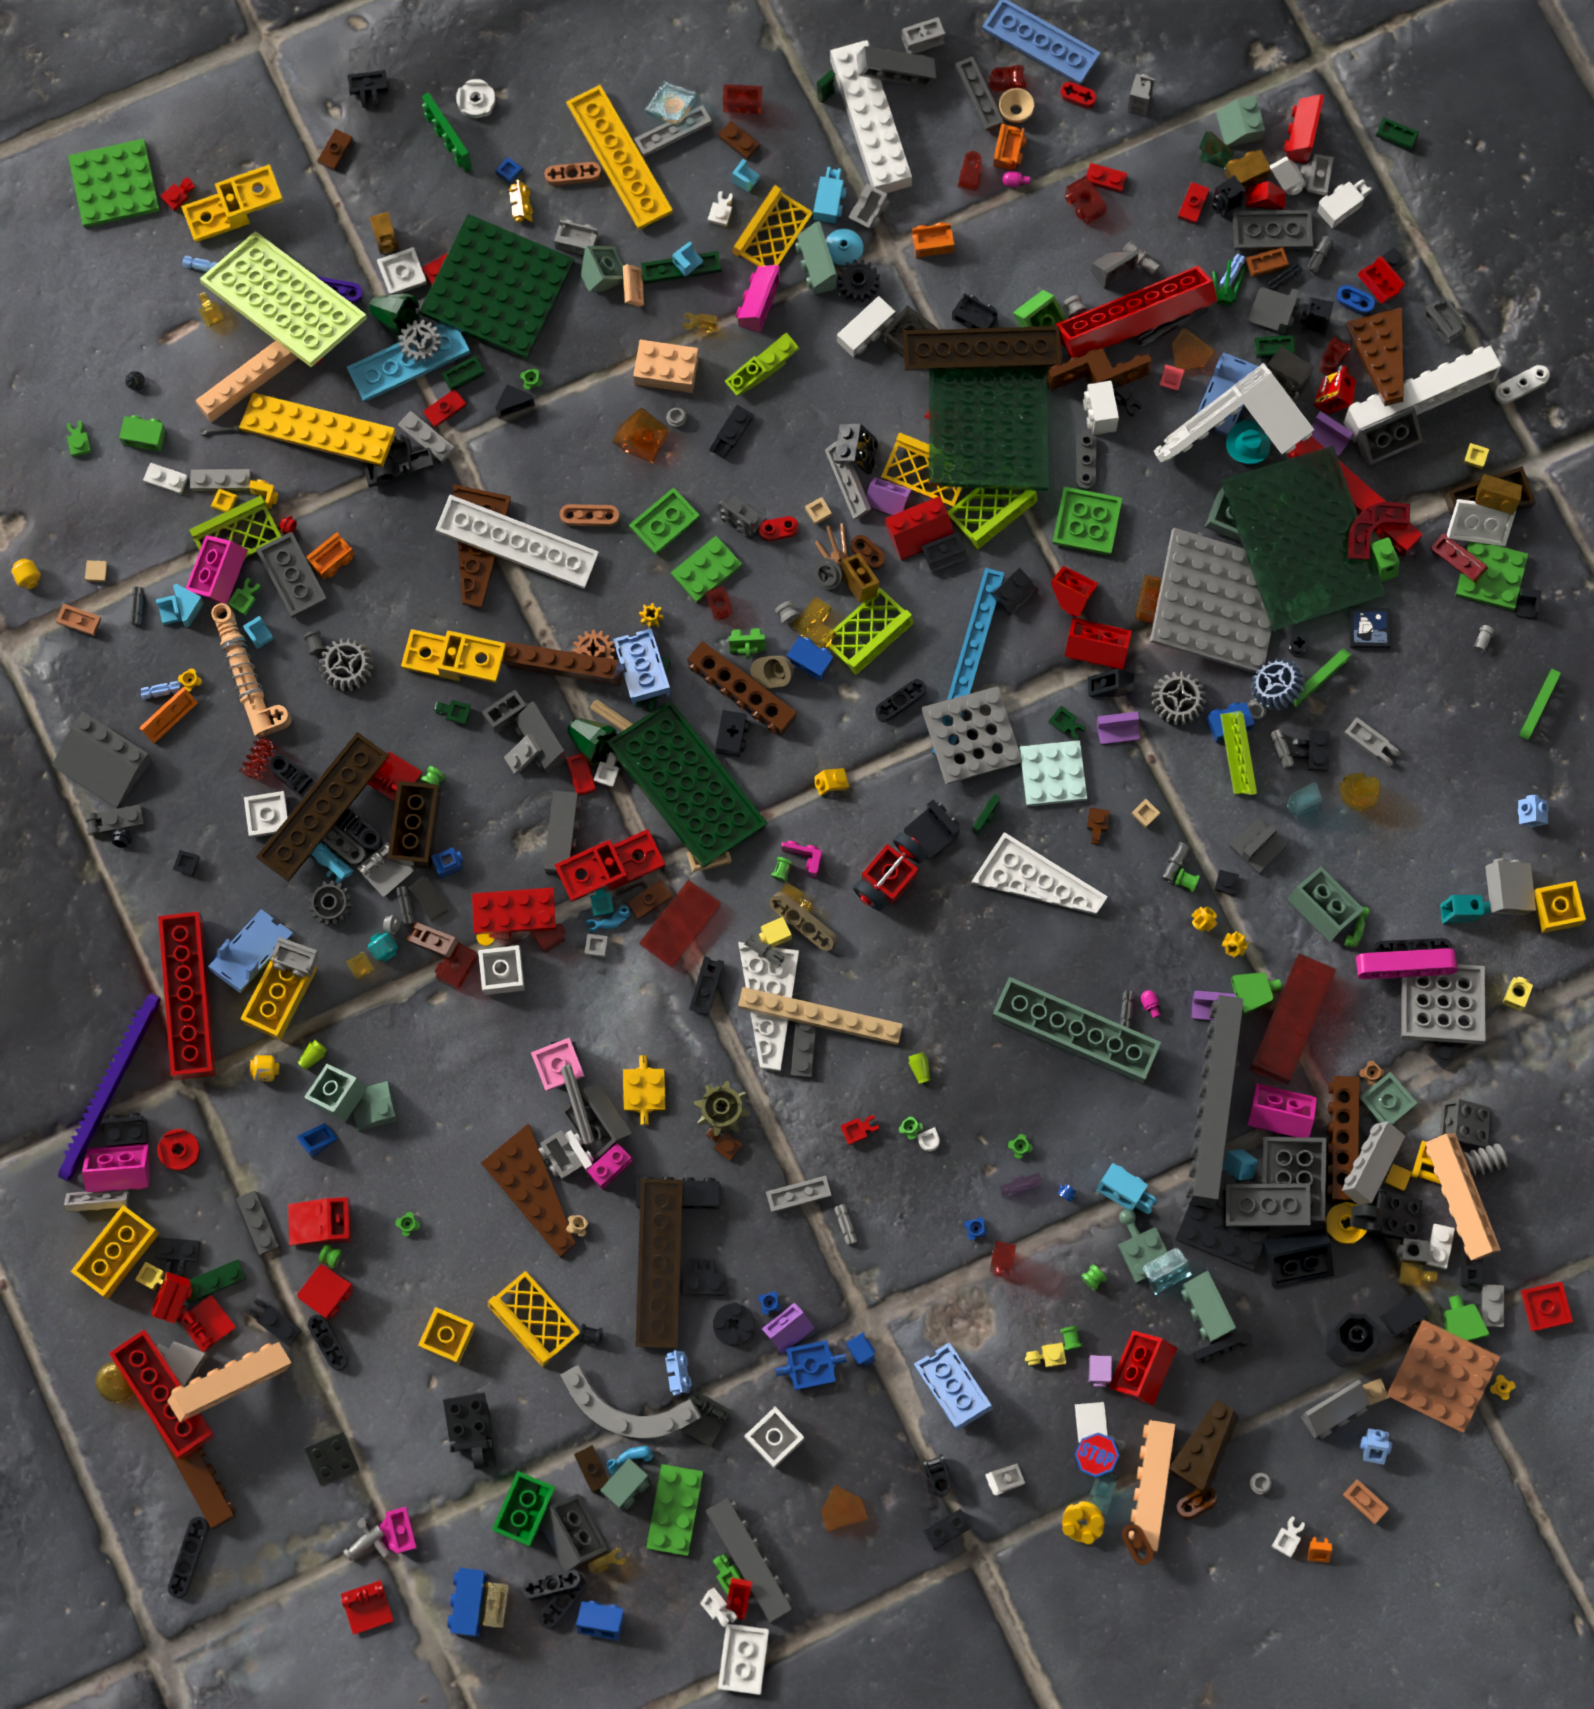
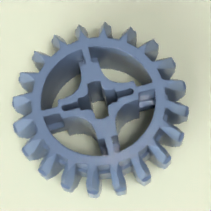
(1278, 691)

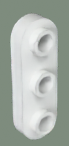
(1517, 390)

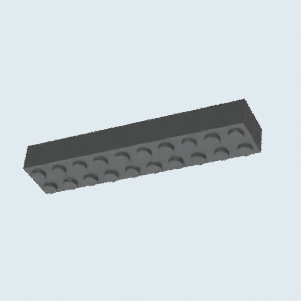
(1215, 1102)

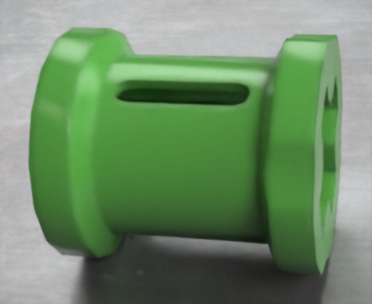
(782, 869)
(1187, 880)
(1071, 1338)

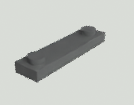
(979, 94)

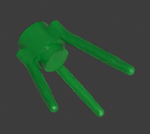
(1225, 294)

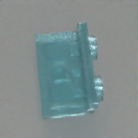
(1166, 1270)

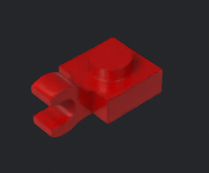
(176, 196)

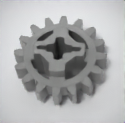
(411, 343)

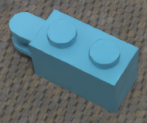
(829, 197)
(1126, 1189)

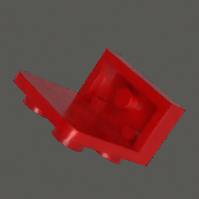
(325, 1292)

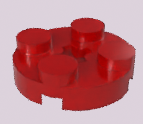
(168, 1144)

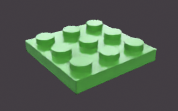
(1087, 521)
(1501, 581)

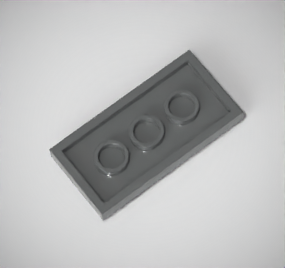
(1272, 230)
(291, 575)
(1268, 1205)

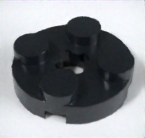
(735, 1312)

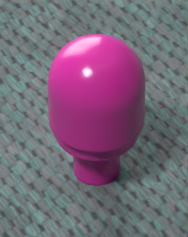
(1015, 179)
(1151, 1003)

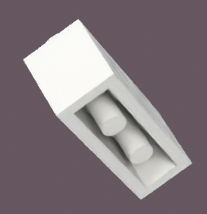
(866, 327)

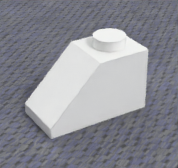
(1288, 176)

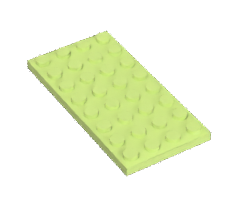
(283, 299)

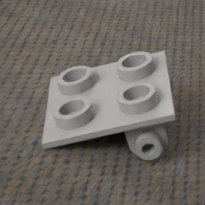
(382, 872)

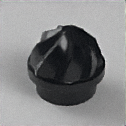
(135, 380)
(121, 838)

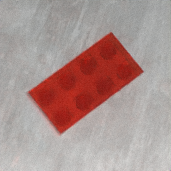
(680, 924)

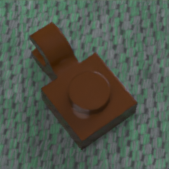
(1097, 822)
(726, 1145)

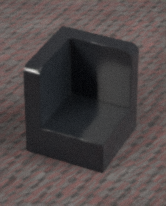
(1528, 603)

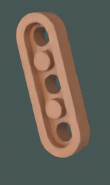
(581, 511)

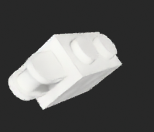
(1343, 202)

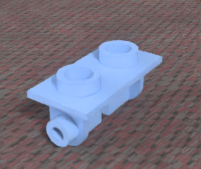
(678, 1363)

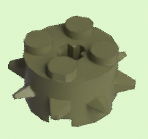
(726, 1097)

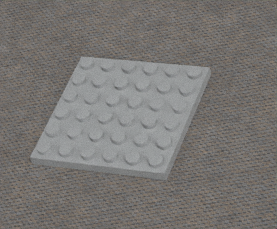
(1211, 603)

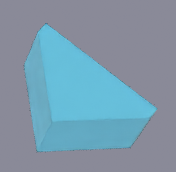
(188, 603)

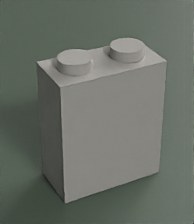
(1510, 887)

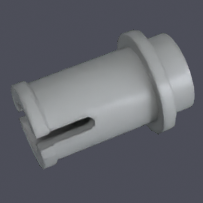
(1483, 639)

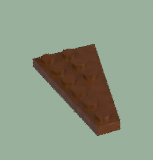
(1381, 351)
(474, 563)
(524, 1178)

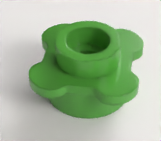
(525, 376)
(910, 1122)
(1019, 1152)
(401, 1222)

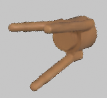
(837, 554)

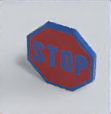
(1097, 1455)

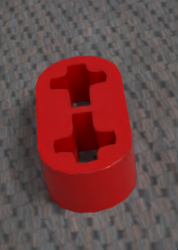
(1078, 95)

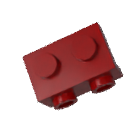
(1381, 280)

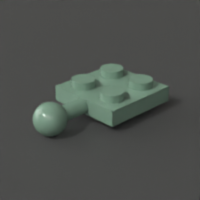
(1141, 1247)

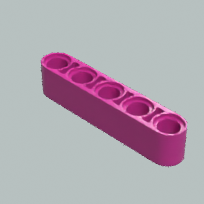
(1406, 963)

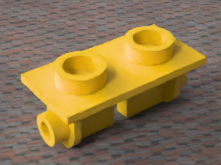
(523, 210)

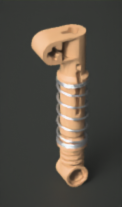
(250, 694)

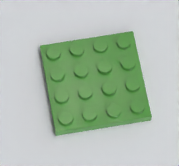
(113, 183)

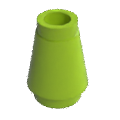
(312, 1054)
(920, 1067)

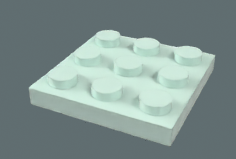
(1053, 773)

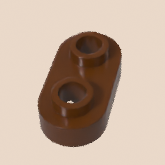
(868, 552)
(1196, 1503)
(1138, 1544)

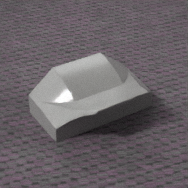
(1317, 174)

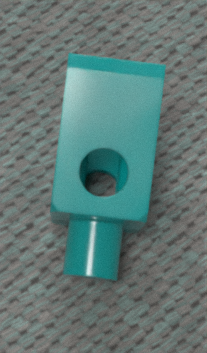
(1463, 909)

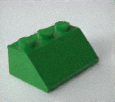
(523, 1509)

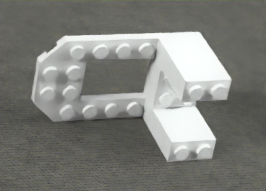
(1263, 399)

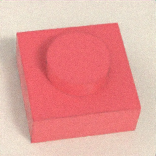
(1172, 377)

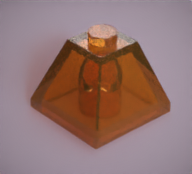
(641, 435)

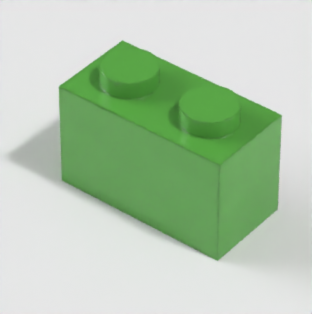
(142, 433)

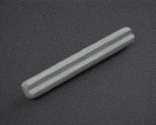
(577, 1104)

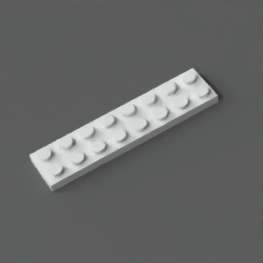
(516, 541)

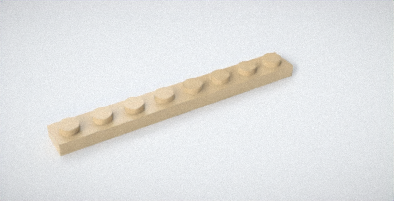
(820, 1016)

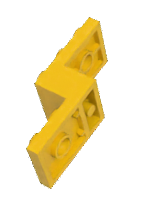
(232, 203)
(453, 656)

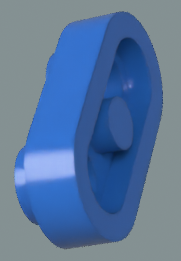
(1356, 298)

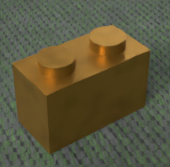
(1249, 169)
(384, 233)
(1498, 494)
(859, 578)

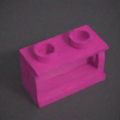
(609, 1166)

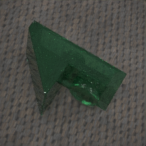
(1214, 150)

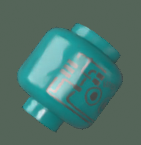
(382, 947)

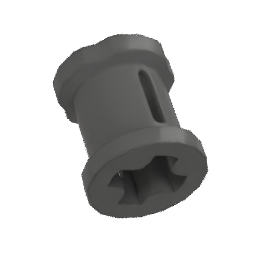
(314, 642)

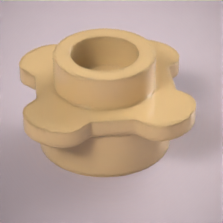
(577, 1220)

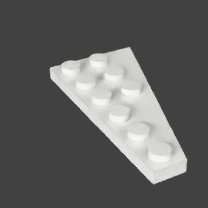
(1026, 873)
(766, 977)

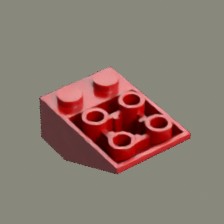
(320, 1221)

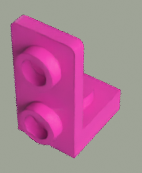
(810, 851)

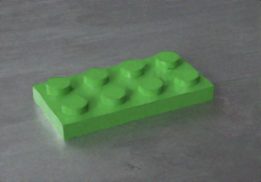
(674, 1510)

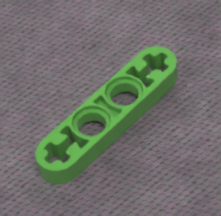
(1323, 674)
(1539, 704)

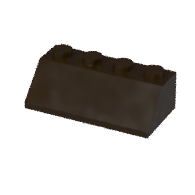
(414, 824)

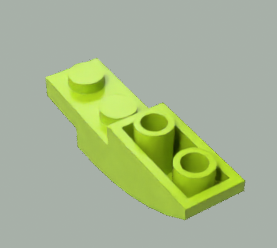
(763, 366)

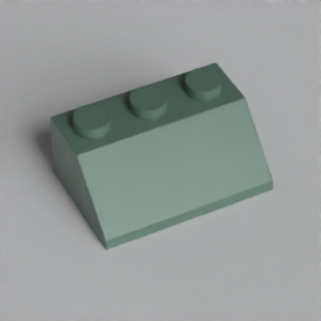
(816, 259)
(1325, 904)
(1208, 1308)

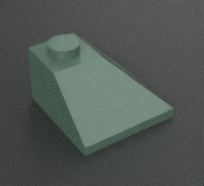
(601, 268)
(375, 1107)

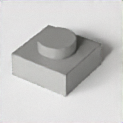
(596, 945)

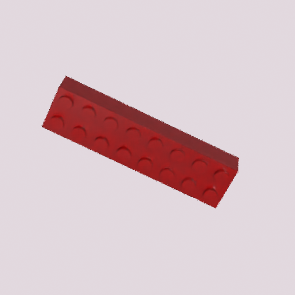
(1137, 312)
(186, 996)

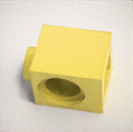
(775, 932)
(1514, 1001)

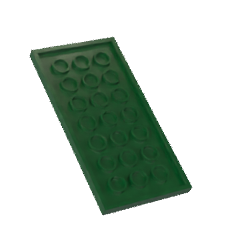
(686, 784)

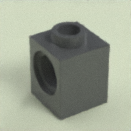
(1422, 1248)

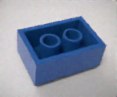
(467, 1602)

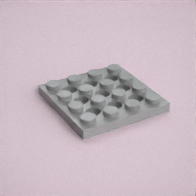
(945, 751)
(1453, 1031)

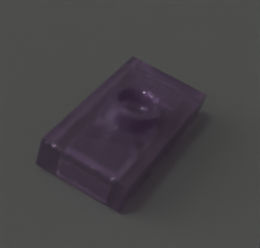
(1020, 1183)

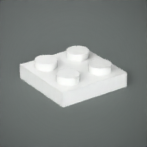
(401, 271)
(265, 813)

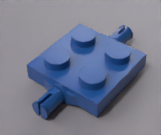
(810, 1365)

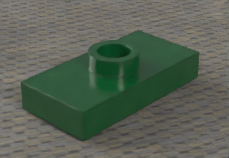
(826, 86)
(1397, 134)
(1268, 346)
(463, 373)
(986, 815)

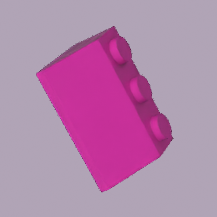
(758, 297)
(216, 569)
(1282, 1111)
(116, 1168)

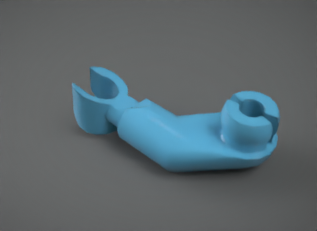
(613, 922)
(632, 1453)

